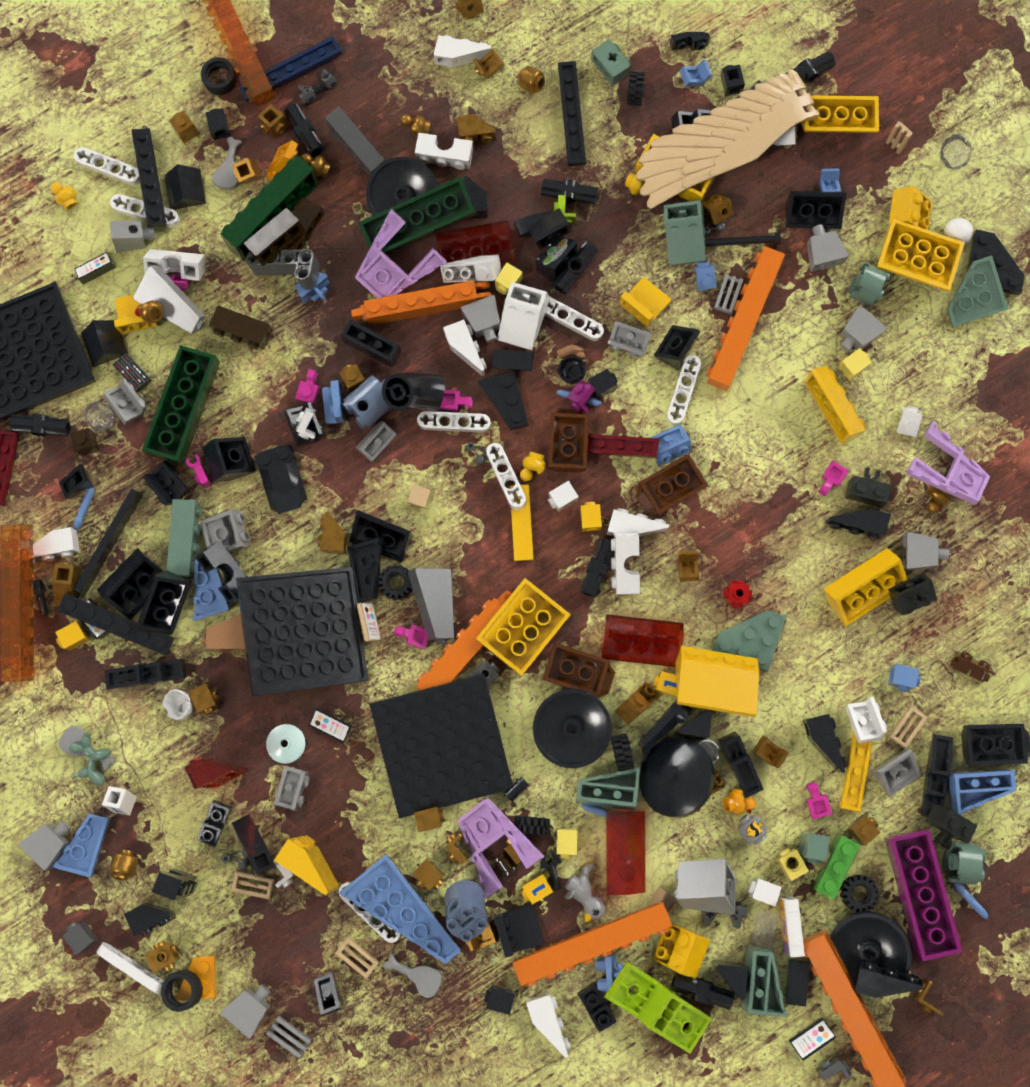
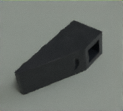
(866, 522)
(822, 736)
(253, 846)
(884, 982)

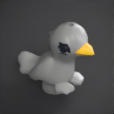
(581, 890)

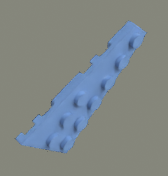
(393, 900)

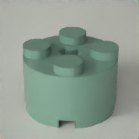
(868, 284)
(964, 863)

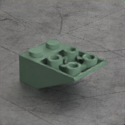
(685, 232)

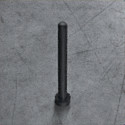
(776, 239)

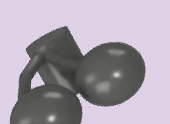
(720, 226)
(480, 459)
(242, 864)

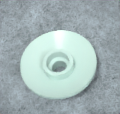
(295, 745)

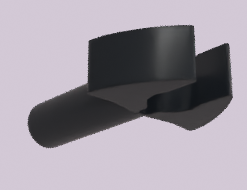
(39, 589)
(552, 870)

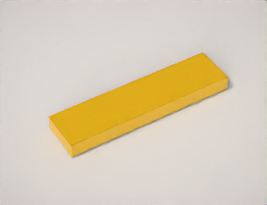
(522, 528)
(855, 775)

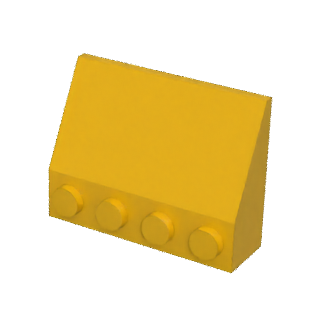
(920, 254)
(523, 627)
(717, 681)
(307, 862)

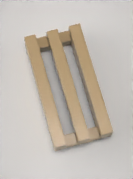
(895, 144)
(897, 740)
(269, 888)
(370, 968)

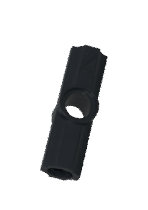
(810, 69)
(303, 129)
(570, 188)
(570, 276)
(39, 425)
(597, 568)
(702, 991)

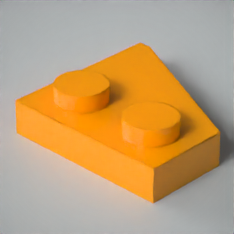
(282, 156)
(206, 970)

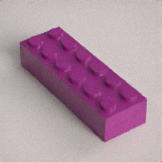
(923, 895)

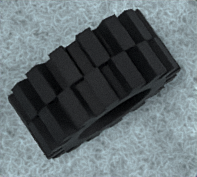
(635, 88)
(384, 582)
(622, 752)
(532, 825)
(871, 898)

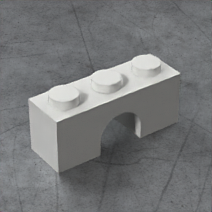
(457, 156)
(188, 264)
(625, 580)

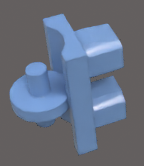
(316, 292)
(612, 970)

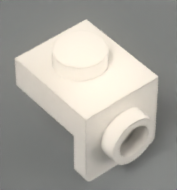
(304, 419)
(909, 421)
(287, 880)

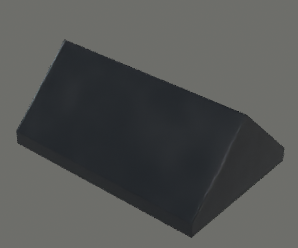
(814, 208)
(395, 538)
(164, 603)

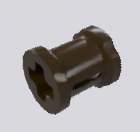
(504, 864)

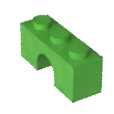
(832, 876)

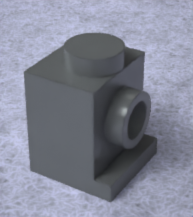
(491, 668)

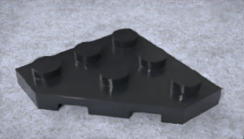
(987, 244)

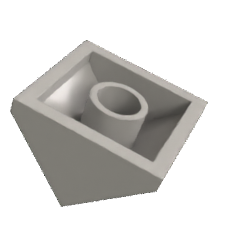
(897, 772)

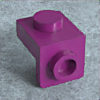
(580, 395)

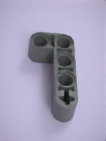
(290, 262)

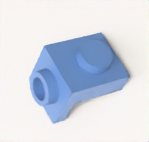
(696, 74)
(829, 180)
(705, 276)

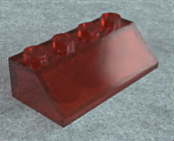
(477, 241)
(642, 640)
(211, 772)
(624, 852)

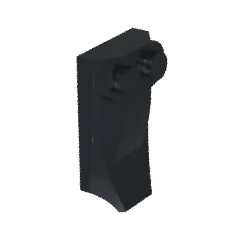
(281, 478)
(674, 715)
(995, 744)

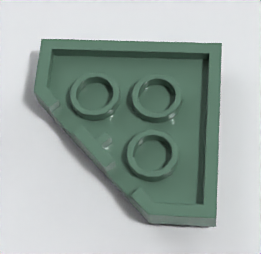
(978, 294)
(753, 638)

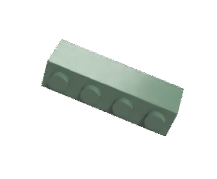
(183, 537)

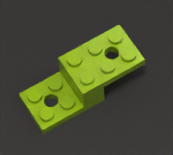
(658, 1007)

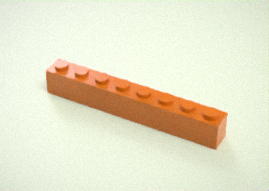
(745, 319)
(592, 943)
(853, 1011)

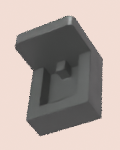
(830, 1067)

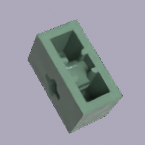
(611, 62)
(814, 847)

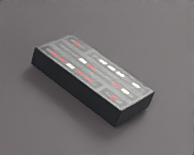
(131, 372)

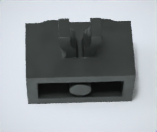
(868, 490)
(912, 594)
(950, 826)

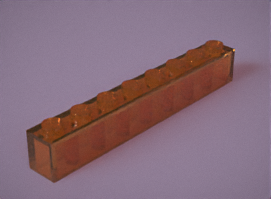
(241, 51)
(17, 603)

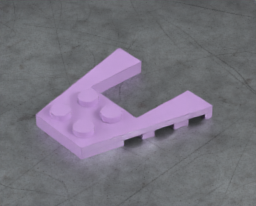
(384, 276)
(964, 477)
(483, 828)

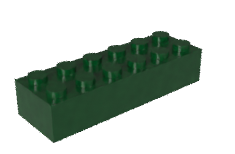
(282, 192)
(423, 215)
(181, 405)

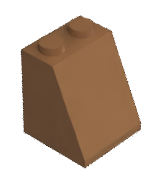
(225, 637)

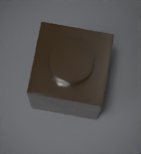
(84, 442)

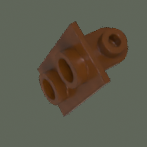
(980, 668)

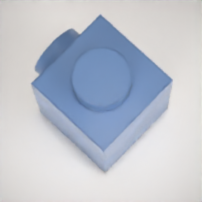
(904, 677)

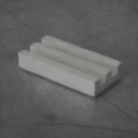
(733, 280)
(285, 1044)

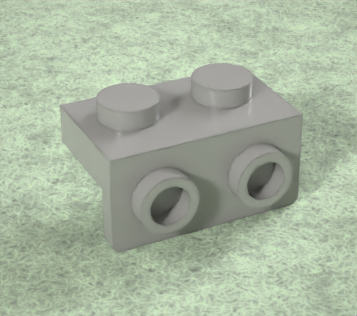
(629, 339)
(125, 402)
(291, 788)

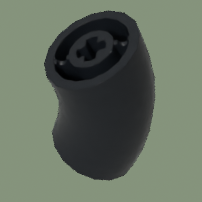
(413, 391)

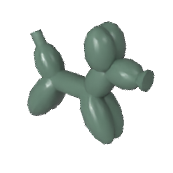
(84, 746)

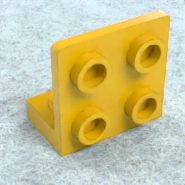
(645, 301)
(127, 319)

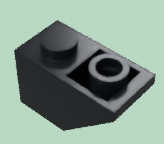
(478, 197)
(147, 916)

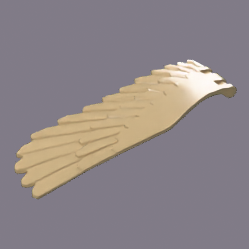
(725, 138)

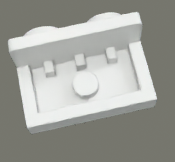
(866, 720)

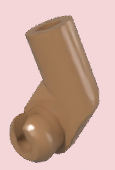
(571, 350)

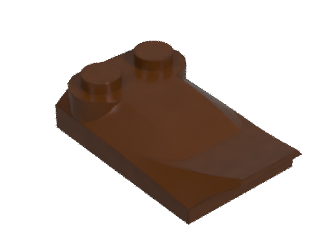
(568, 441)
(670, 486)
(578, 670)

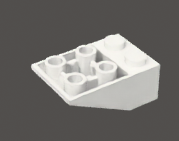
(522, 315)

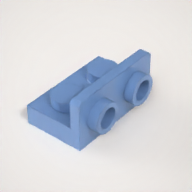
(333, 403)
(672, 444)

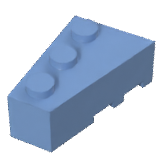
(978, 787)

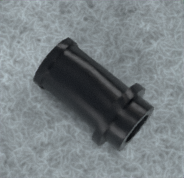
(516, 789)

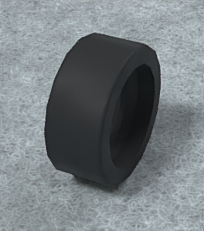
(217, 63)
(167, 995)

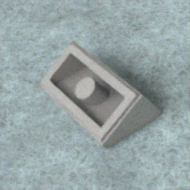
(376, 441)

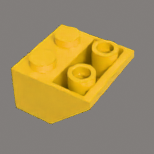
(911, 207)
(681, 950)

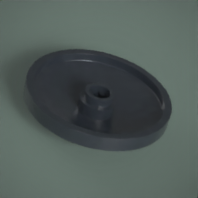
(397, 182)
(572, 728)
(677, 777)
(873, 939)

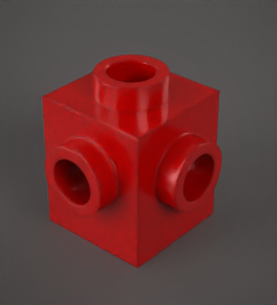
(735, 601)

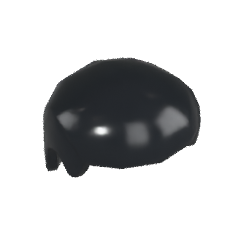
(572, 370)

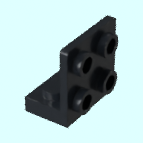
(518, 929)

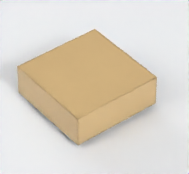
(419, 496)

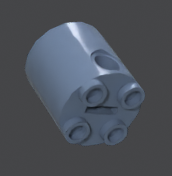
(370, 395)
(465, 910)

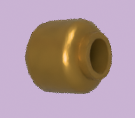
(531, 79)
(123, 865)

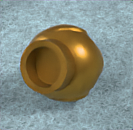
(418, 124)
(318, 164)
(150, 311)
(940, 497)

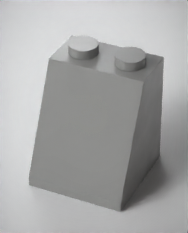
(706, 886)

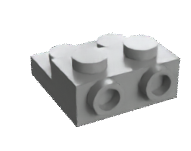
(227, 528)

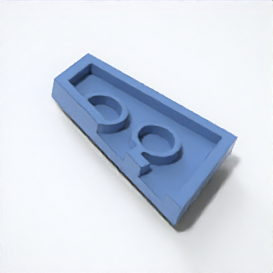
(207, 597)
(84, 849)

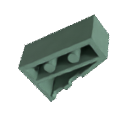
(610, 790)
(762, 987)

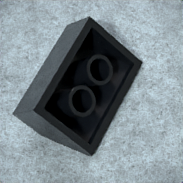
(130, 583)

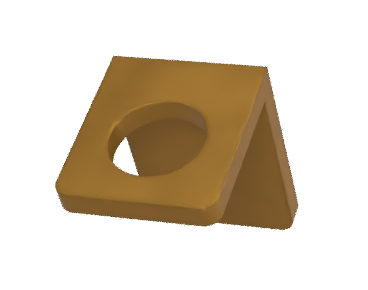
(919, 996)

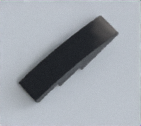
(145, 674)
(937, 773)

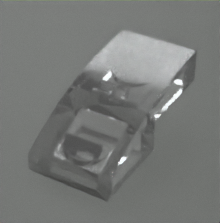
(765, 929)

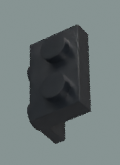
(291, 416)
(166, 483)

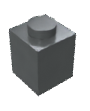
(80, 937)

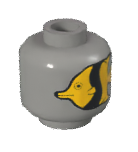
(752, 829)

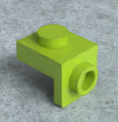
(570, 217)

